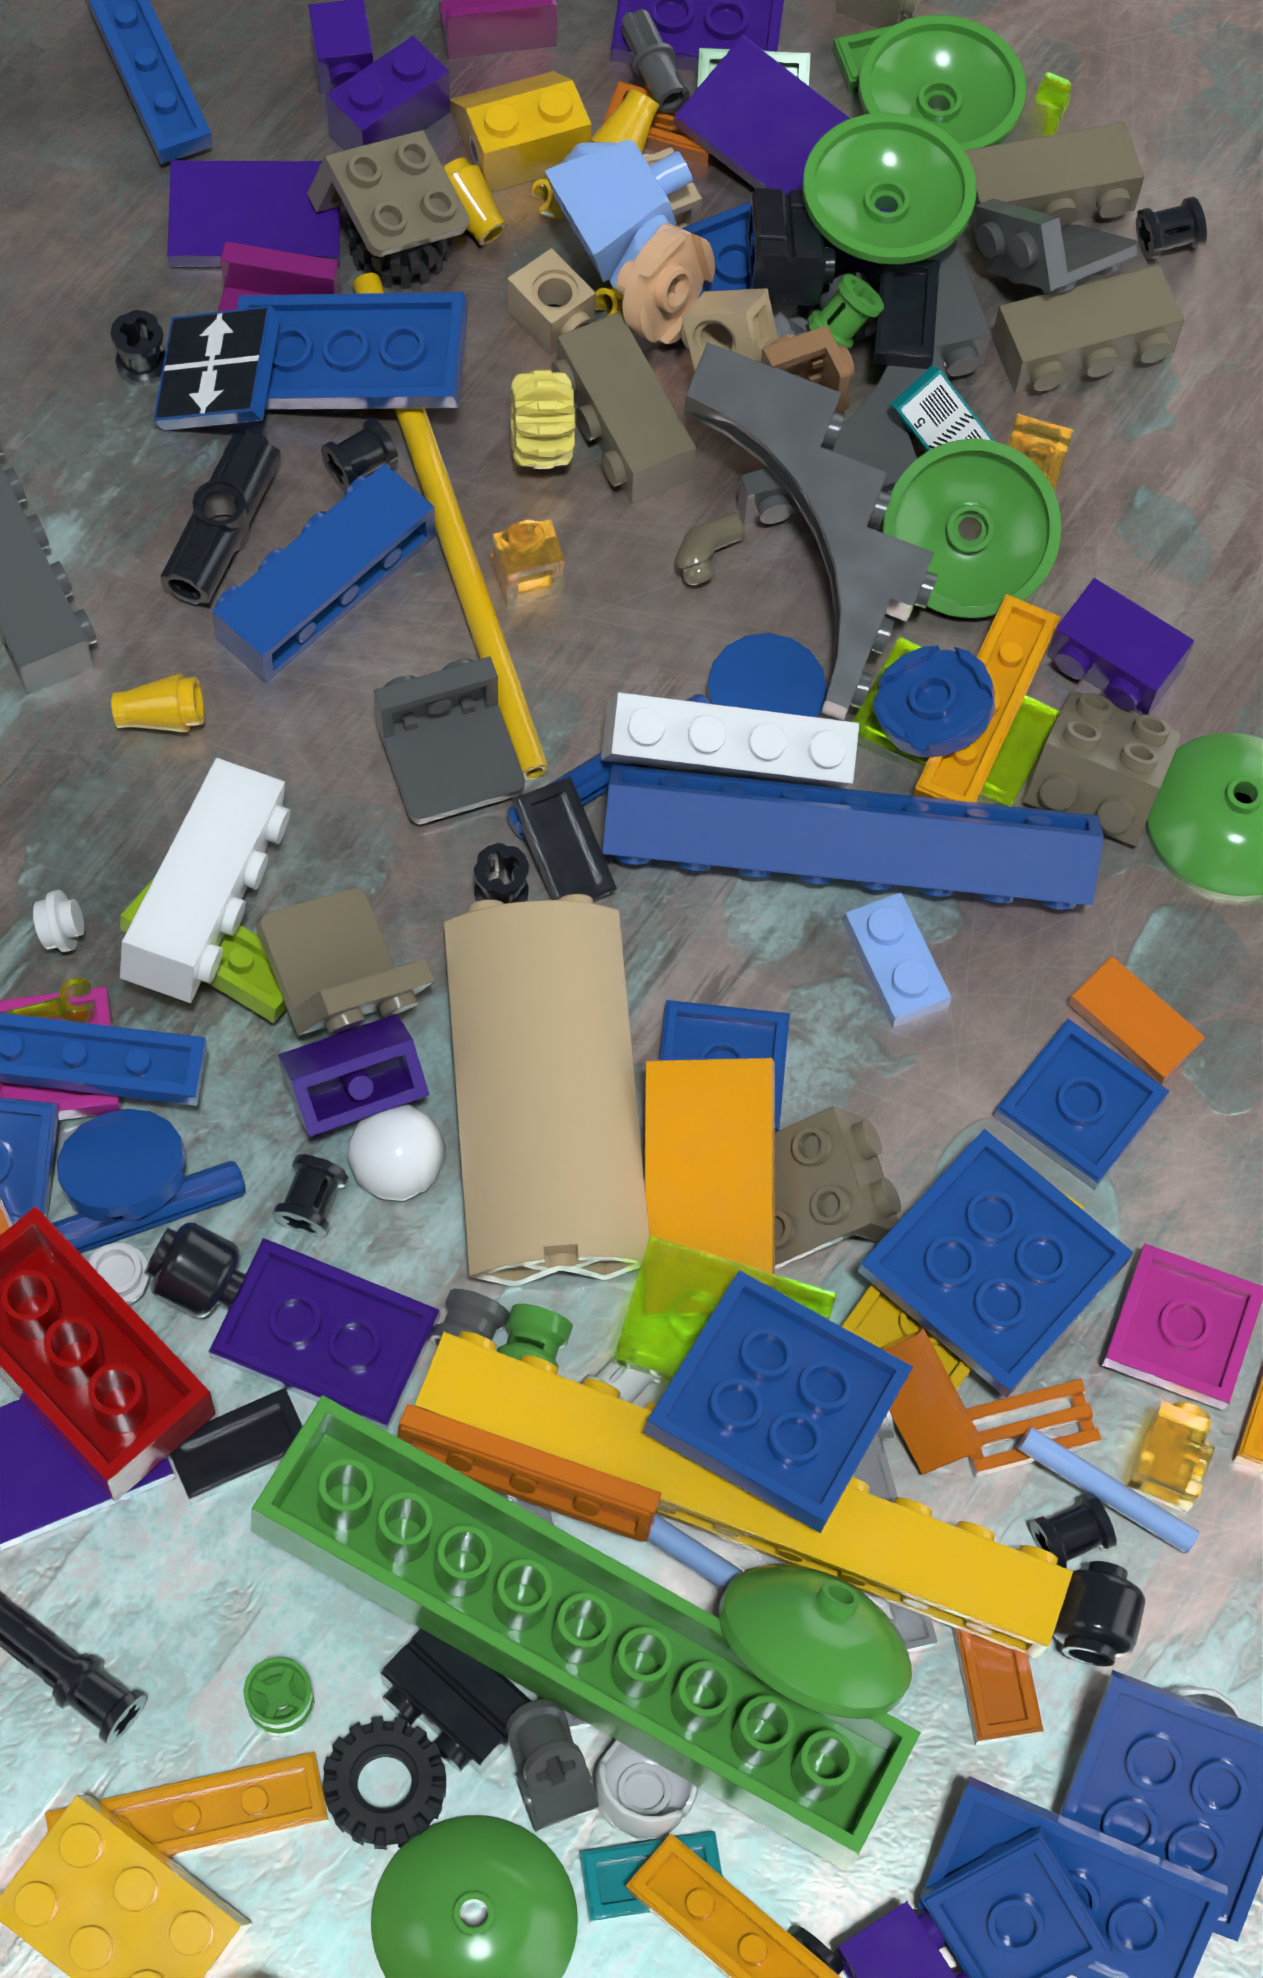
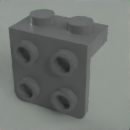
(1038, 252)
(448, 740)

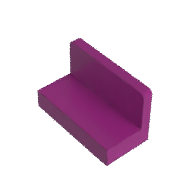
(497, 26)
(273, 272)

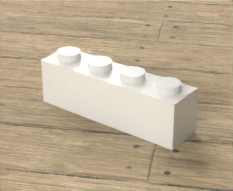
(729, 741)
(203, 881)

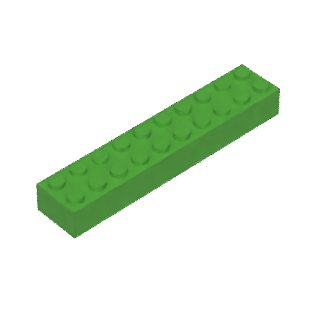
(574, 1630)

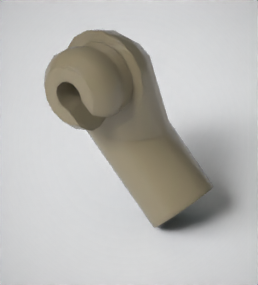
(701, 543)

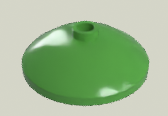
(947, 67)
(893, 166)
(1015, 518)
(1201, 826)
(816, 1640)
(482, 1862)

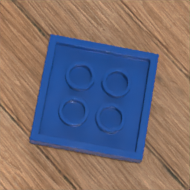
(995, 1262)
(778, 1400)
(1176, 1786)

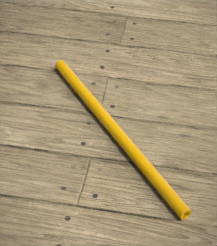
(467, 573)

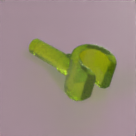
(1055, 95)
(60, 1006)

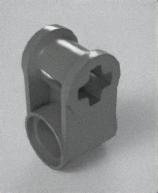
(549, 1765)

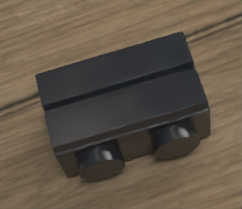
(787, 248)
(454, 1698)

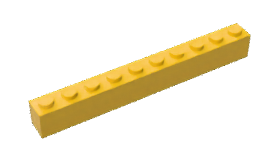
(867, 1541)

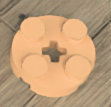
(664, 282)

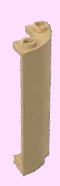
(545, 1090)

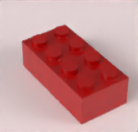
(90, 1361)

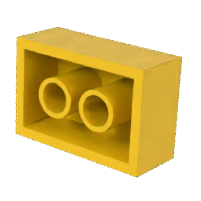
(115, 1904)

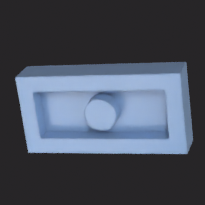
(897, 959)

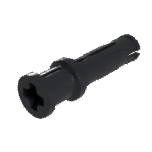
(73, 1677)

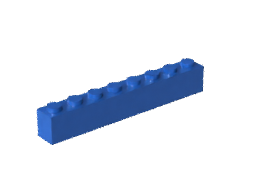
(852, 836)

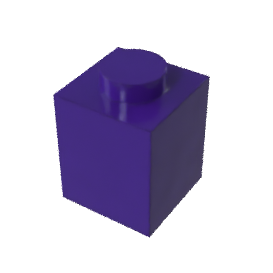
(339, 41)

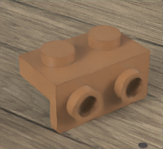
(814, 358)

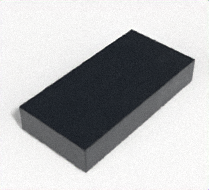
(909, 315)
(563, 841)
(237, 1446)

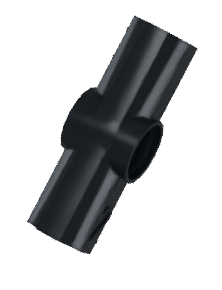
(208, 543)

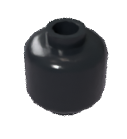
(194, 1270)
(1100, 1615)

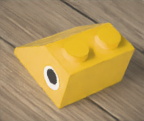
(521, 127)

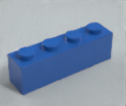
(323, 572)

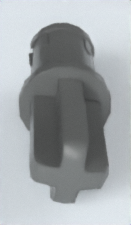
(654, 61)

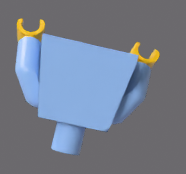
(611, 204)

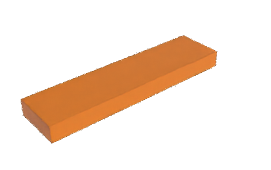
(533, 1474)

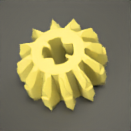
(542, 419)

